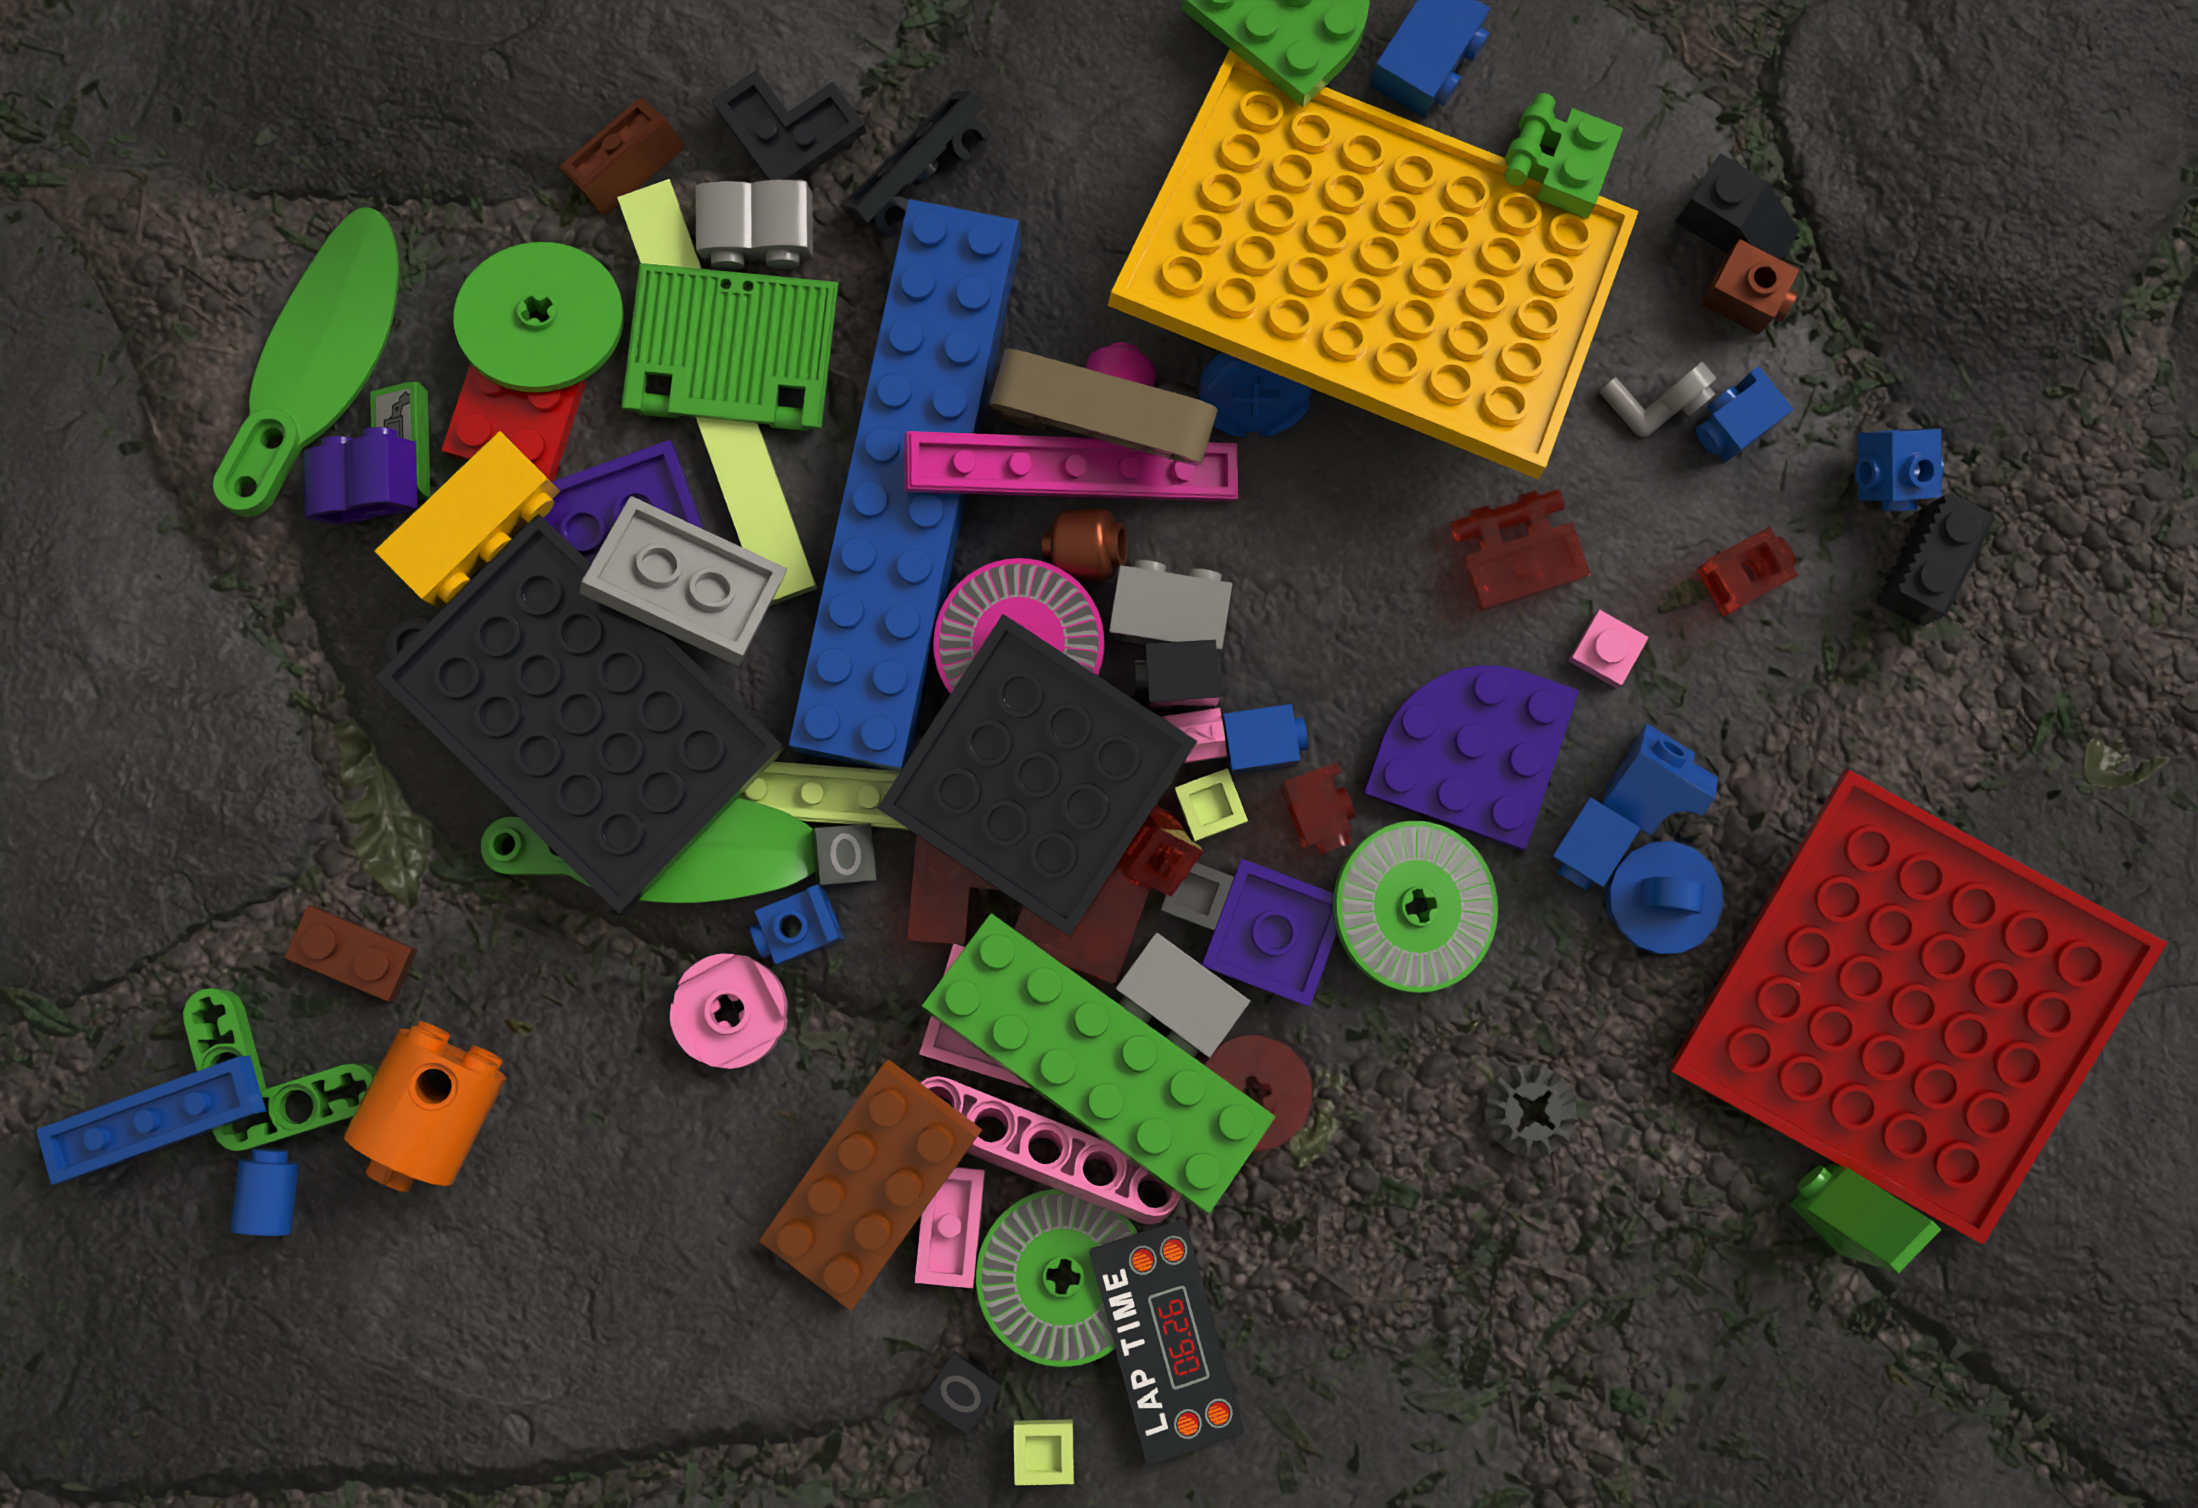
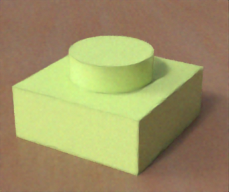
(1210, 805)
(1043, 1452)

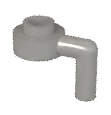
(1686, 394)

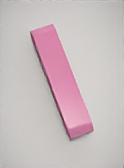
(1074, 1149)

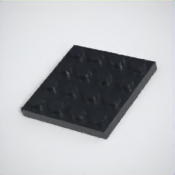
(1037, 774)

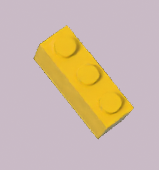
(468, 521)

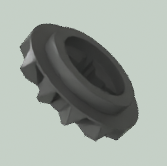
(1504, 1114)

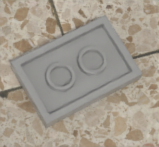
(683, 580)

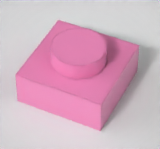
(1608, 649)

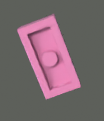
(952, 1231)

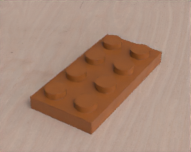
(870, 1184)

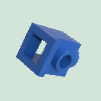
(1742, 415)
(818, 928)

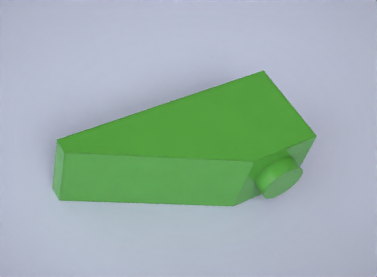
(1862, 1218)

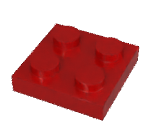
(531, 420)

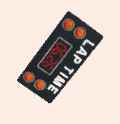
(1166, 1342)

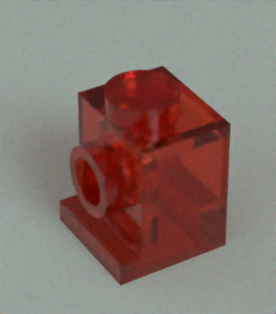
(1727, 581)
(1319, 809)
(1161, 853)

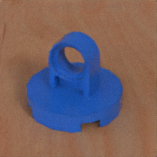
(1664, 897)

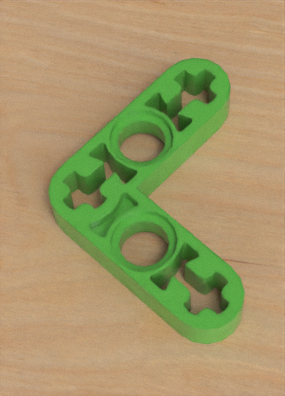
(237, 1024)

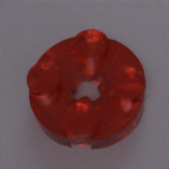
(1272, 1065)

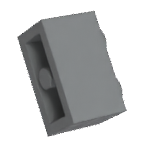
(1169, 606)
(1181, 996)

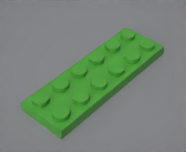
(1099, 1063)

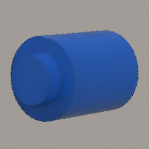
(265, 1193)

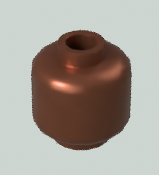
(1086, 544)

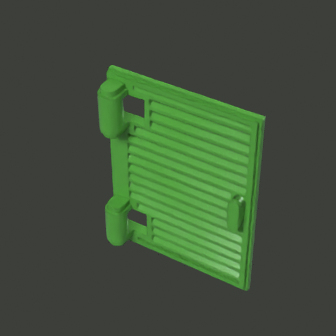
(730, 345)

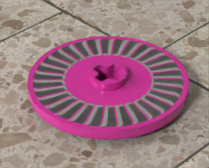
(1029, 593)

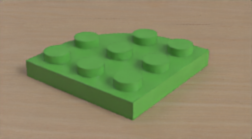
(1287, 41)

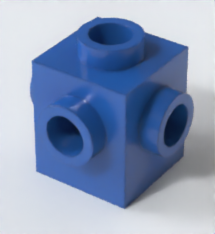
(1899, 467)

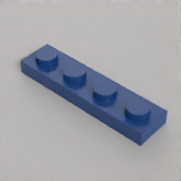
(151, 1120)

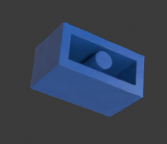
(1428, 50)

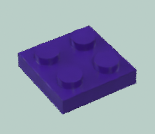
(1273, 933)

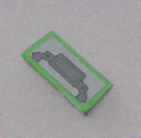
(406, 410)

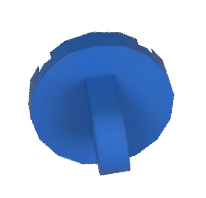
(1251, 397)

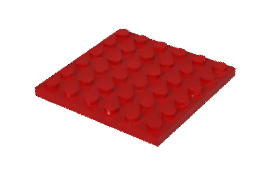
(1916, 1005)

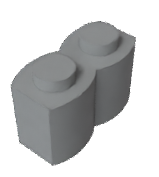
(754, 223)

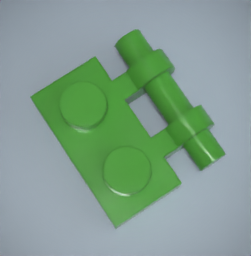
(1580, 158)

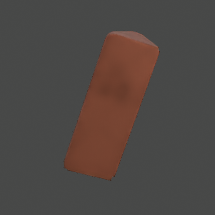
(623, 155)

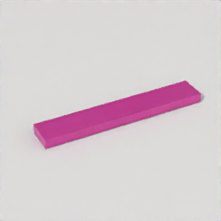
(1061, 468)

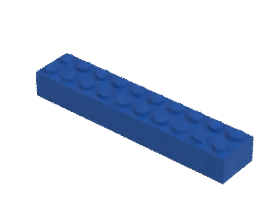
(894, 545)

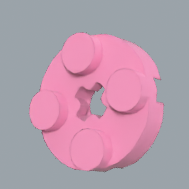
(698, 999)

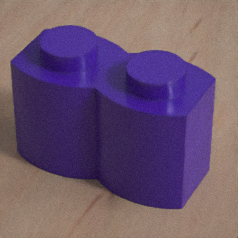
(360, 477)

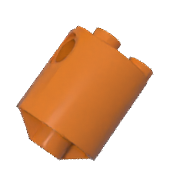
(409, 1124)

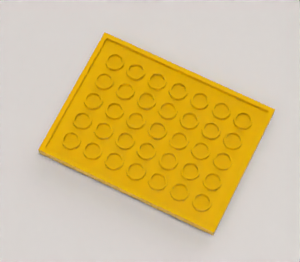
(1376, 266)

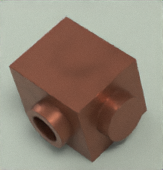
(1751, 288)

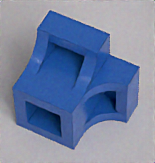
(1658, 781)

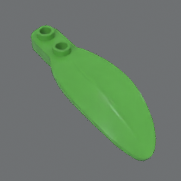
(314, 358)
(738, 856)

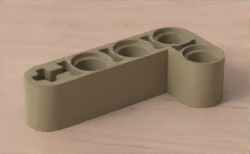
(1101, 406)

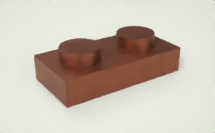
(351, 953)

